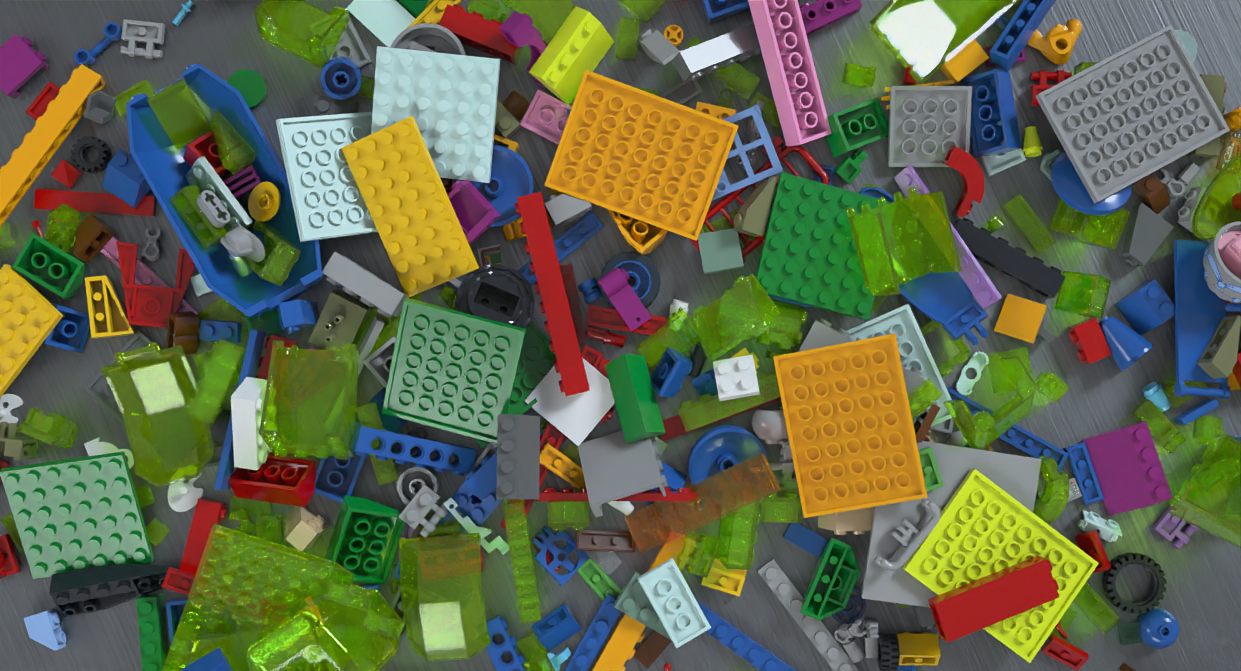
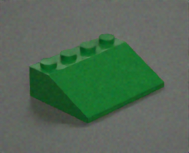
(365, 539)

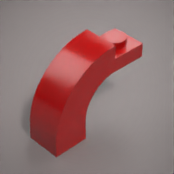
(972, 179)

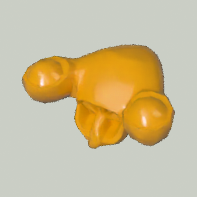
(1058, 42)

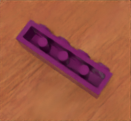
(826, 12)

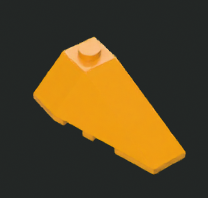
(639, 234)

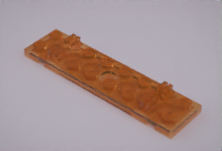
(721, 494)

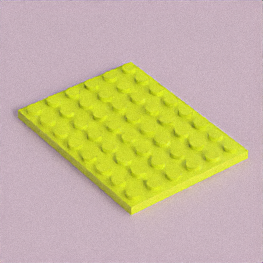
(990, 531)

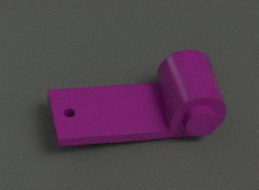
(624, 298)

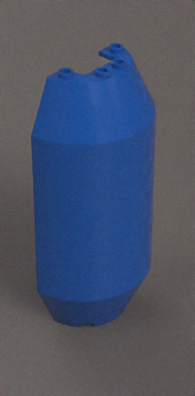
(166, 175)

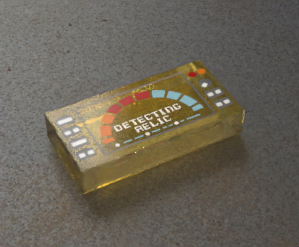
(1230, 148)

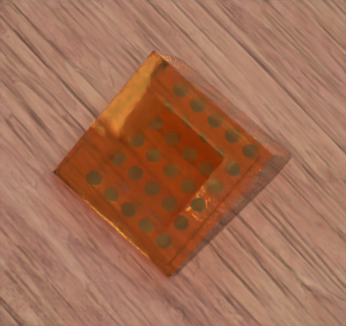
(516, 105)

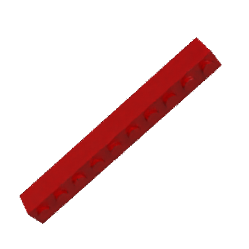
(553, 294)

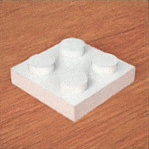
(736, 377)

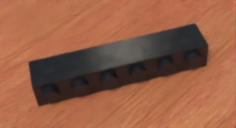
(1010, 260)

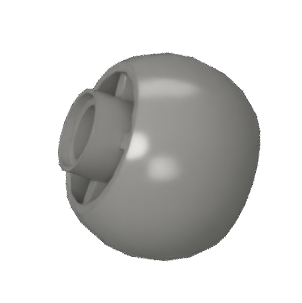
(770, 424)

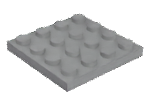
(927, 123)

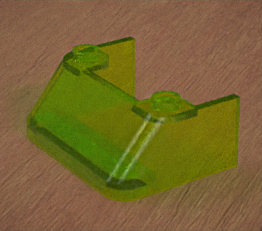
(984, 428)
(297, 637)

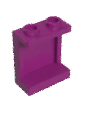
(18, 64)
(472, 210)

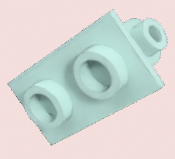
(1108, 529)

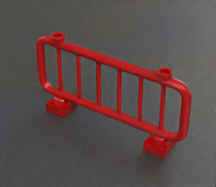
(781, 153)

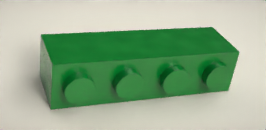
(152, 631)

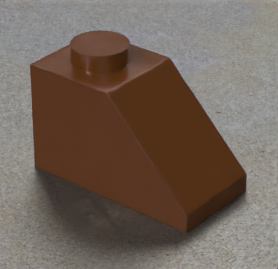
(1151, 193)
(91, 237)

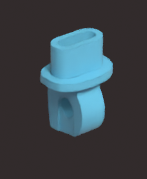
(560, 657)

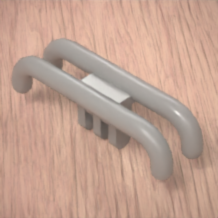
(911, 537)

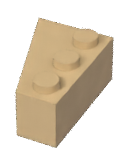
(853, 520)
(304, 528)

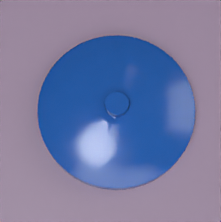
(508, 181)
(1073, 192)
(720, 450)

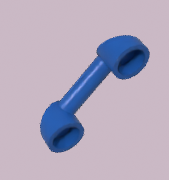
(113, 33)

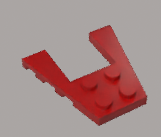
(152, 304)

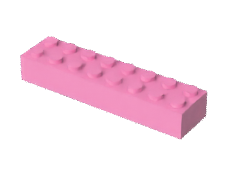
(790, 70)

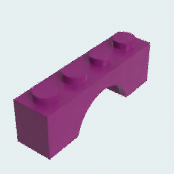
(520, 32)

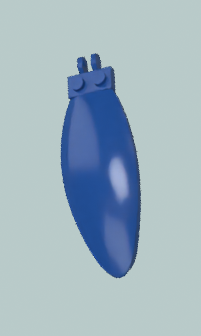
(941, 295)

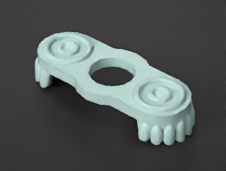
(977, 361)

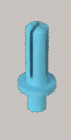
(182, 13)

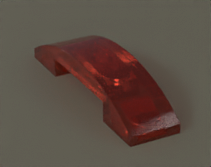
(572, 294)

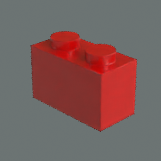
(1089, 341)

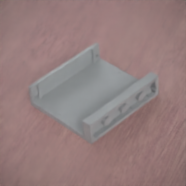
(619, 469)

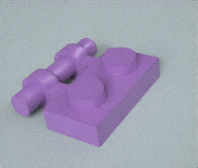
(1170, 526)

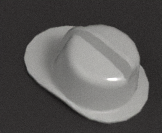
(243, 243)

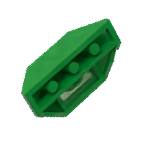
(831, 581)

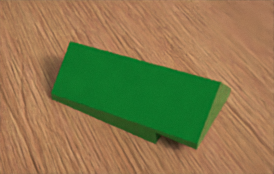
(634, 398)

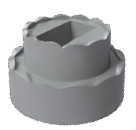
(429, 38)

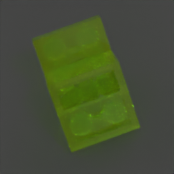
(1090, 229)

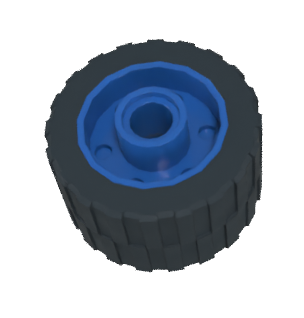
(641, 270)

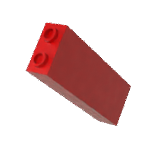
(993, 598)

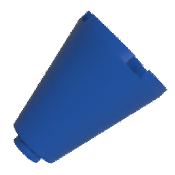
(1123, 342)

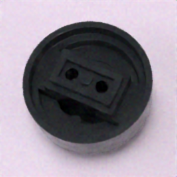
(501, 288)

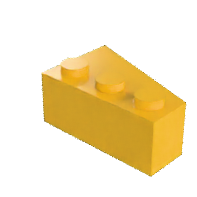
(105, 309)

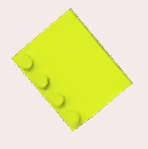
(574, 48)

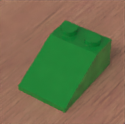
(857, 127)

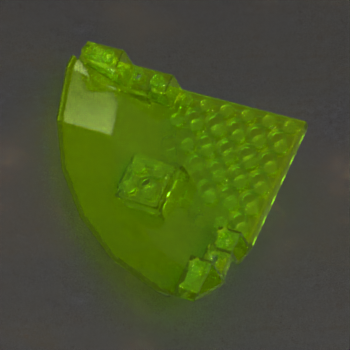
(256, 586)

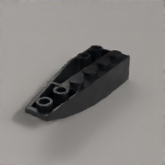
(103, 586)

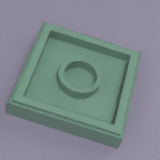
(720, 251)

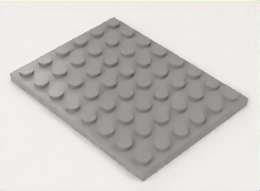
(1132, 113)

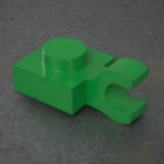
(849, 167)

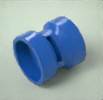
(590, 290)

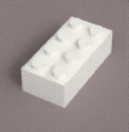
(246, 410)

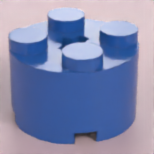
(343, 89)

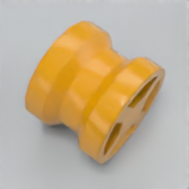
(675, 33)

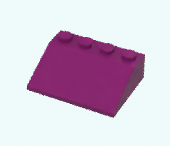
(1128, 468)

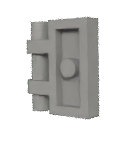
(142, 32)
(418, 508)

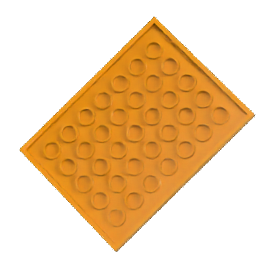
(641, 155)
(850, 426)

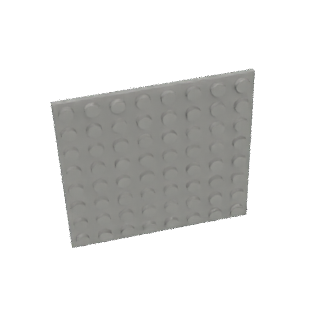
(1010, 472)

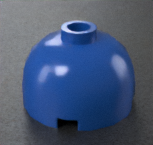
(1158, 628)

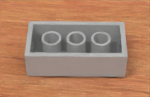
(362, 282)

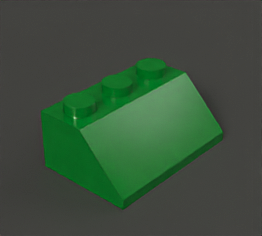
(50, 267)

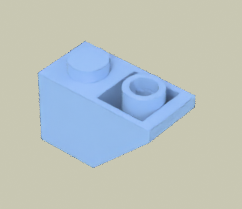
(45, 629)

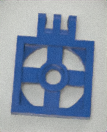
(547, 544)

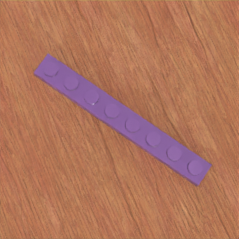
(971, 272)

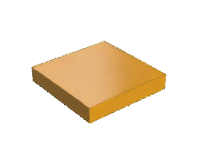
(1020, 318)

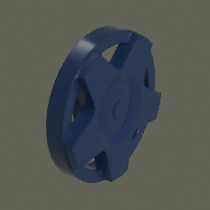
(851, 609)

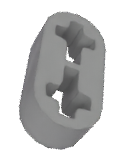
(213, 208)

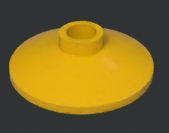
(264, 201)

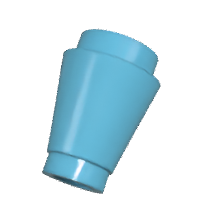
(1157, 395)

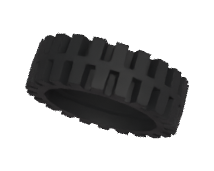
(1157, 587)

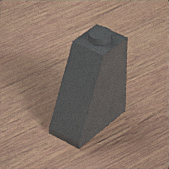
(1144, 235)

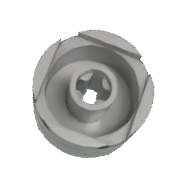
(413, 475)

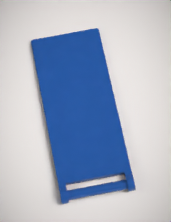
(1196, 319)

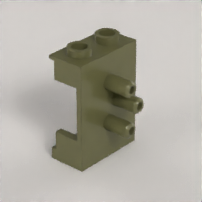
(339, 321)
(14, 446)

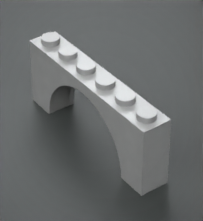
(823, 335)

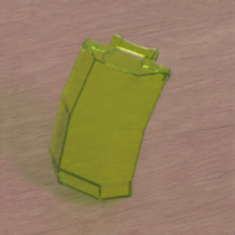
(153, 404)
(443, 594)

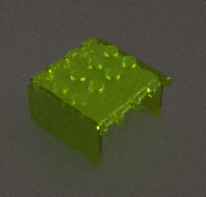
(903, 240)

